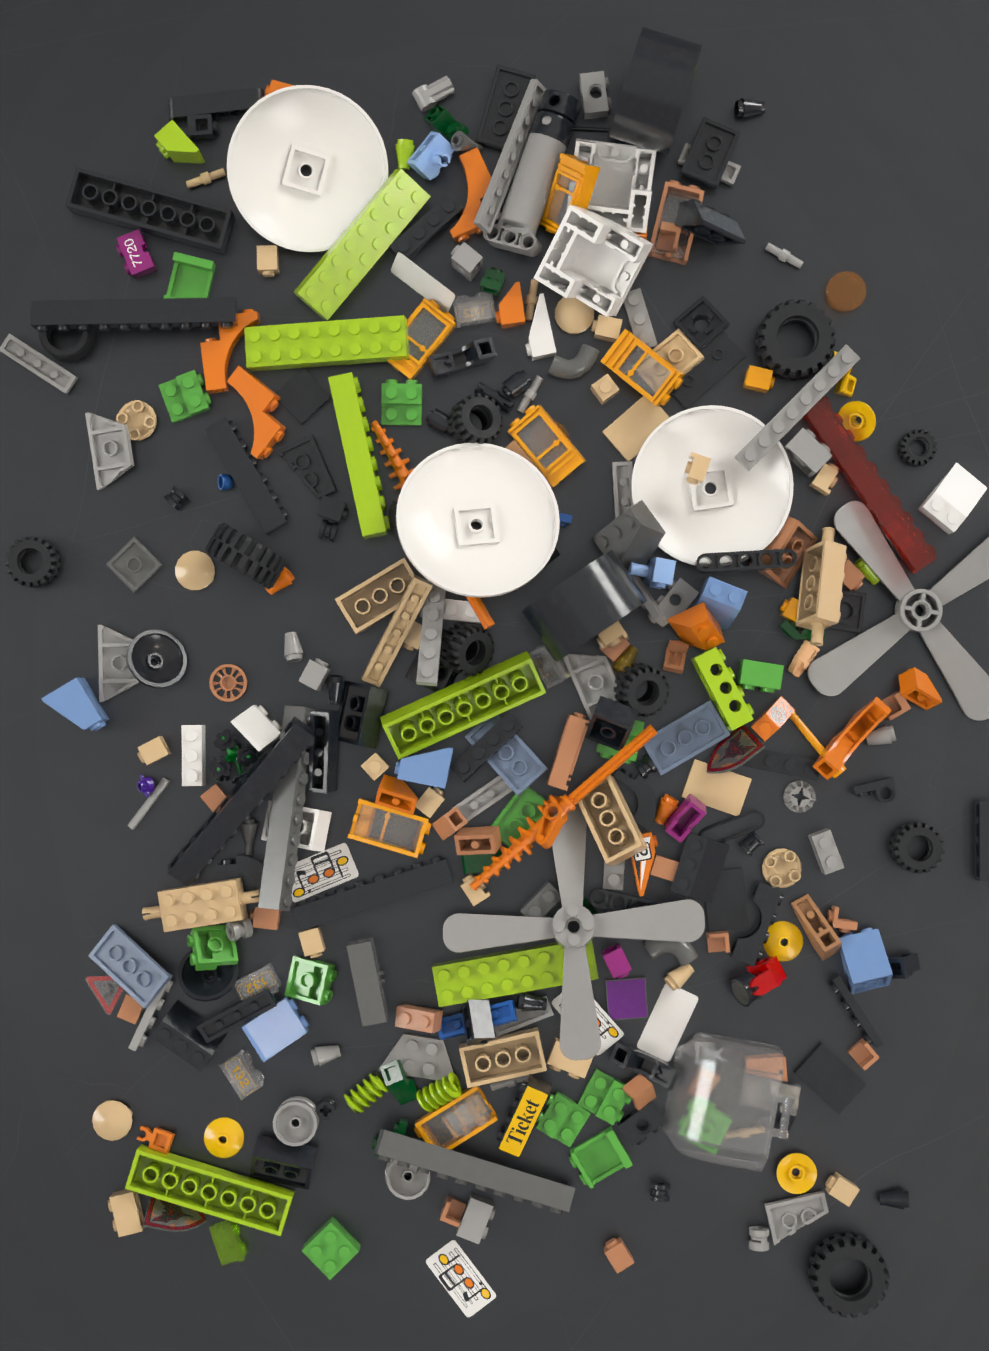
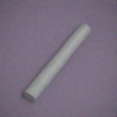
(148, 803)

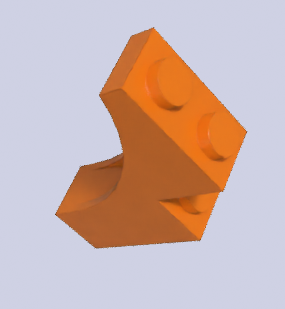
(478, 181)
(218, 352)
(260, 402)
(850, 737)

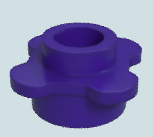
(145, 785)

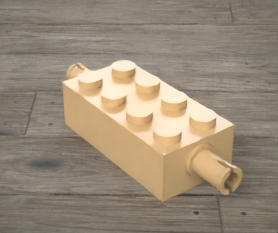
(821, 586)
(202, 904)

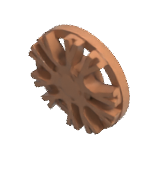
(228, 682)

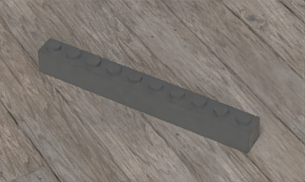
(285, 826)
(474, 1170)

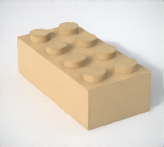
(376, 596)
(612, 822)
(503, 1058)

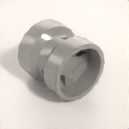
(238, 929)
(759, 1238)

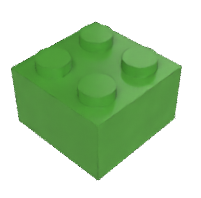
(760, 675)
(331, 1248)

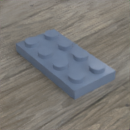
(686, 737)
(513, 762)
(130, 966)

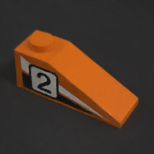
(643, 862)

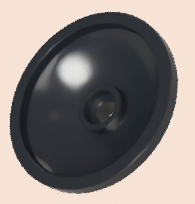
(164, 650)
(197, 985)

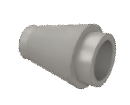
(292, 648)
(881, 736)
(324, 1054)

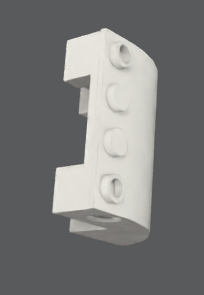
(623, 181)
(593, 260)

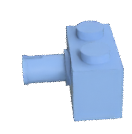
(431, 156)
(657, 573)

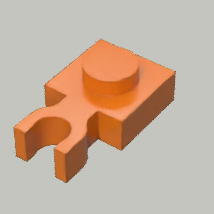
(159, 1139)

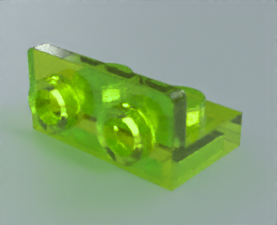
(227, 1242)

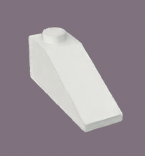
(540, 339)

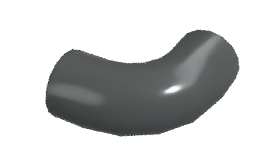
(574, 367)
(682, 951)

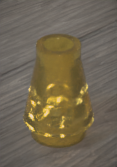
(625, 659)

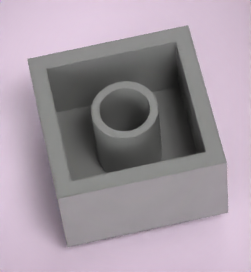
(807, 452)

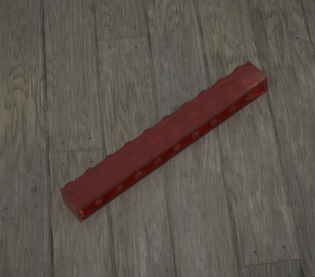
(869, 486)

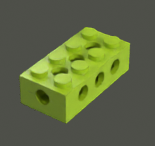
(721, 701)

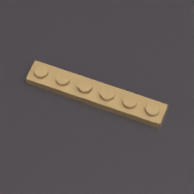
(397, 631)

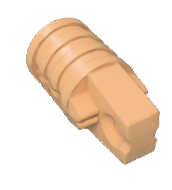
(803, 658)

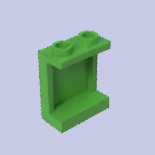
(190, 277)
(599, 1157)

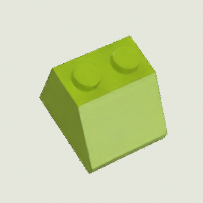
(176, 145)

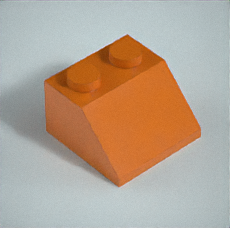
(697, 627)

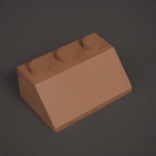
(791, 536)

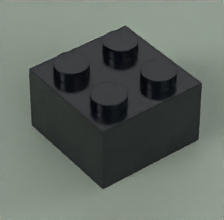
(611, 723)

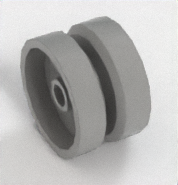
(297, 1132)
(402, 1187)

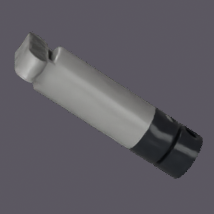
(535, 174)

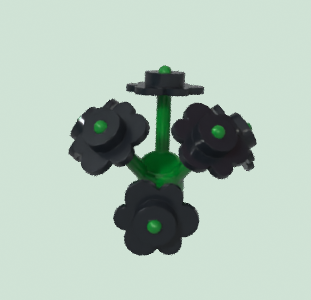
(221, 766)

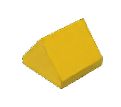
(845, 385)

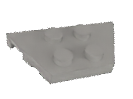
(109, 449)
(113, 666)
(591, 678)
(421, 1056)

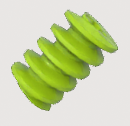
(366, 1093)
(439, 1093)

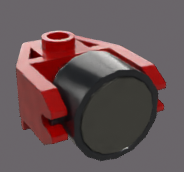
(757, 981)

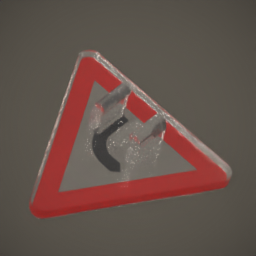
(105, 991)

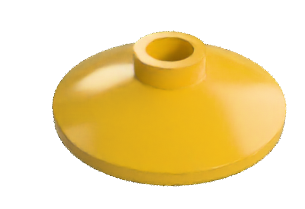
(855, 409)
(779, 931)
(224, 1127)
(800, 1182)

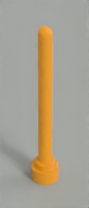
(811, 738)

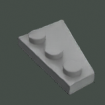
(793, 1213)

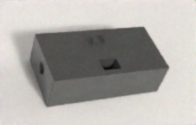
(367, 981)

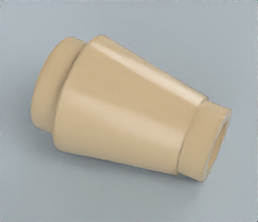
(678, 976)

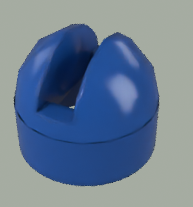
(224, 481)

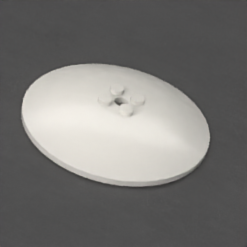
(299, 129)
(485, 487)
(747, 504)

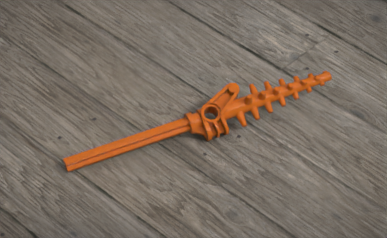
(401, 471)
(548, 826)

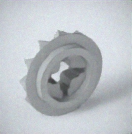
(794, 788)

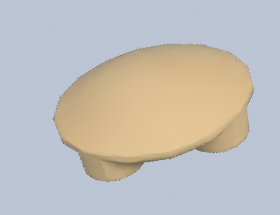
(573, 315)
(139, 418)
(195, 570)
(781, 868)
(112, 1120)

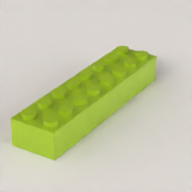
(362, 244)
(326, 343)
(358, 455)
(462, 705)
(503, 973)
(210, 1190)

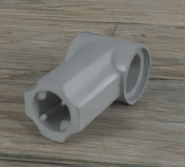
(429, 95)

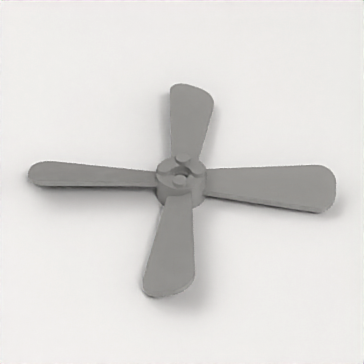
(845, 663)
(660, 922)

